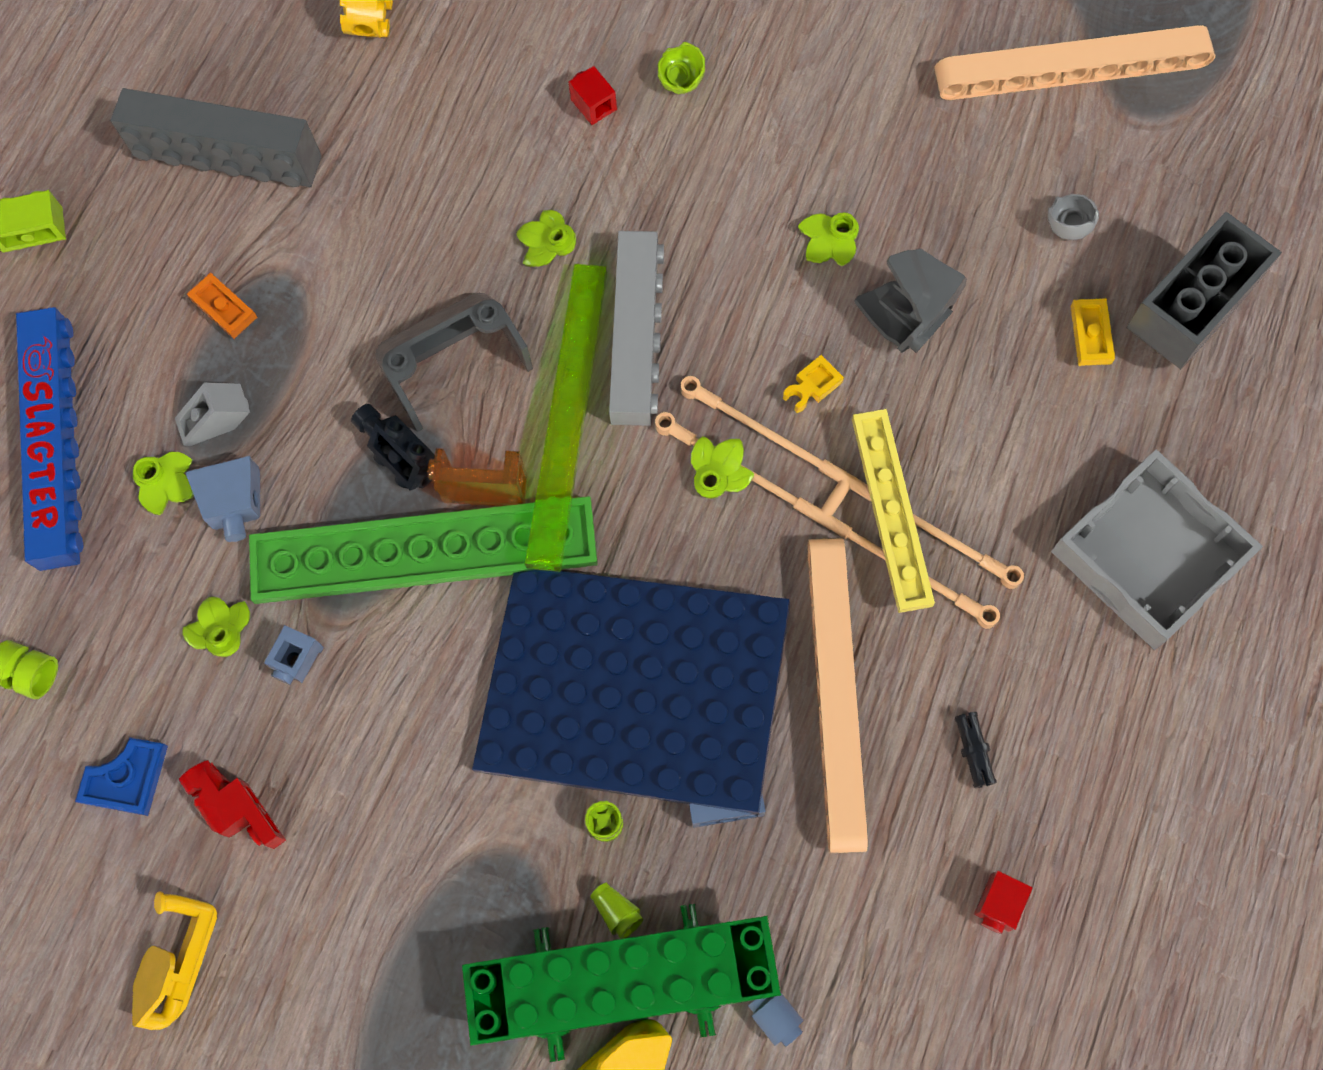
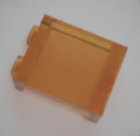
(479, 485)

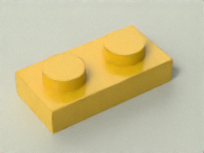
(1092, 332)

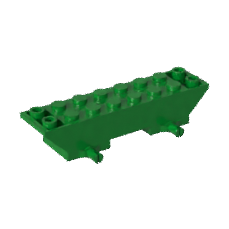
(620, 981)

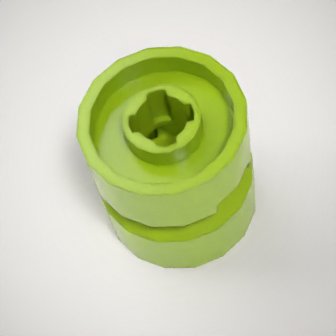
(26, 671)

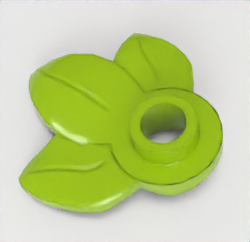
(543, 238)
(827, 241)
(723, 463)
(166, 484)
(216, 622)

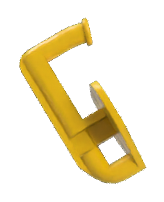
(159, 973)
(636, 1047)

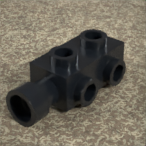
(395, 447)

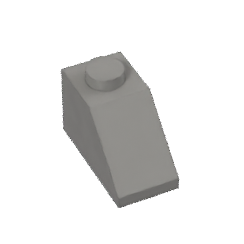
(212, 412)

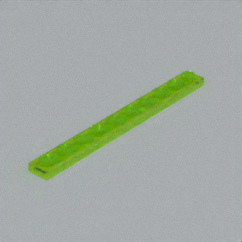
(566, 419)

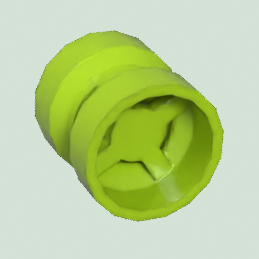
(599, 817)

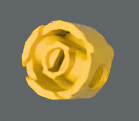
(365, 17)

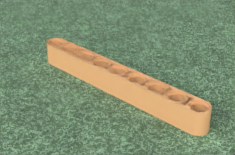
(1074, 62)
(837, 697)

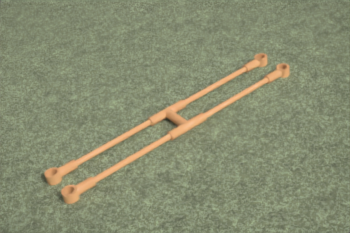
(845, 483)

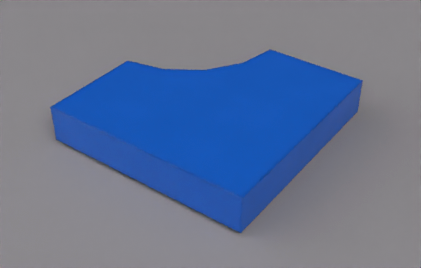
(126, 781)

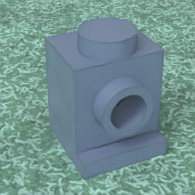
(289, 644)

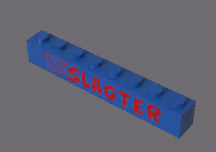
(48, 440)

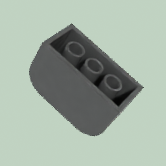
(1203, 290)

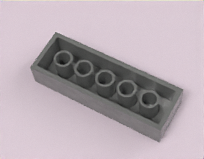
(217, 137)

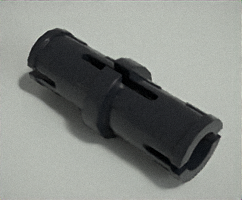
(975, 750)

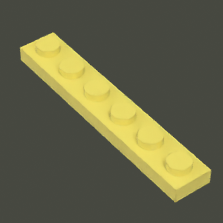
(893, 511)

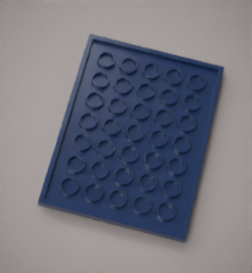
(635, 688)

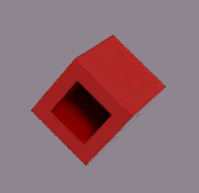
(592, 95)
(1002, 902)

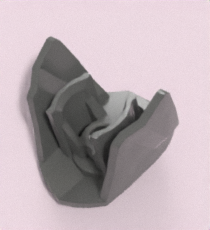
(915, 303)

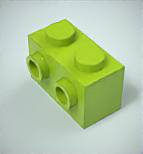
(30, 221)

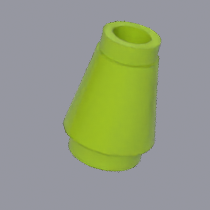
(617, 911)

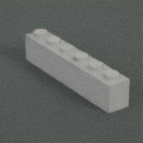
(634, 328)

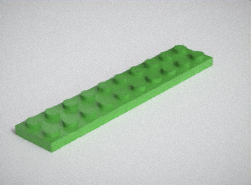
(406, 552)

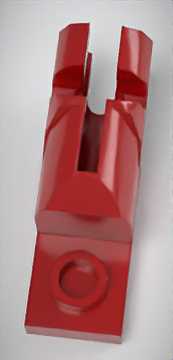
(229, 805)

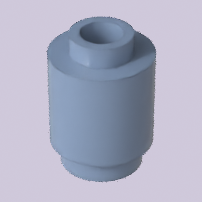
(777, 1019)

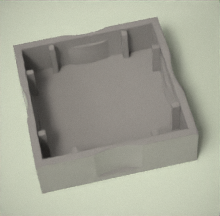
(1155, 549)

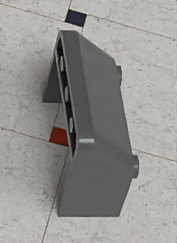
(474, 313)

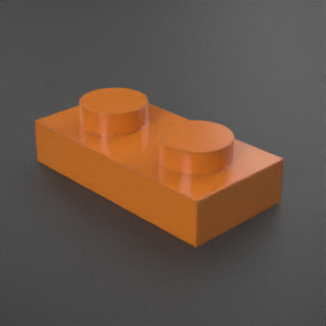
(222, 305)

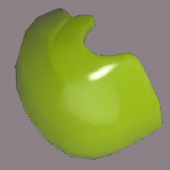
(681, 68)

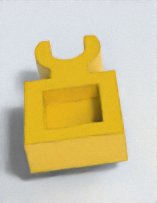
(814, 380)

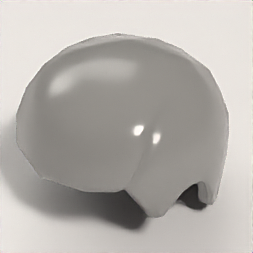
(1073, 216)

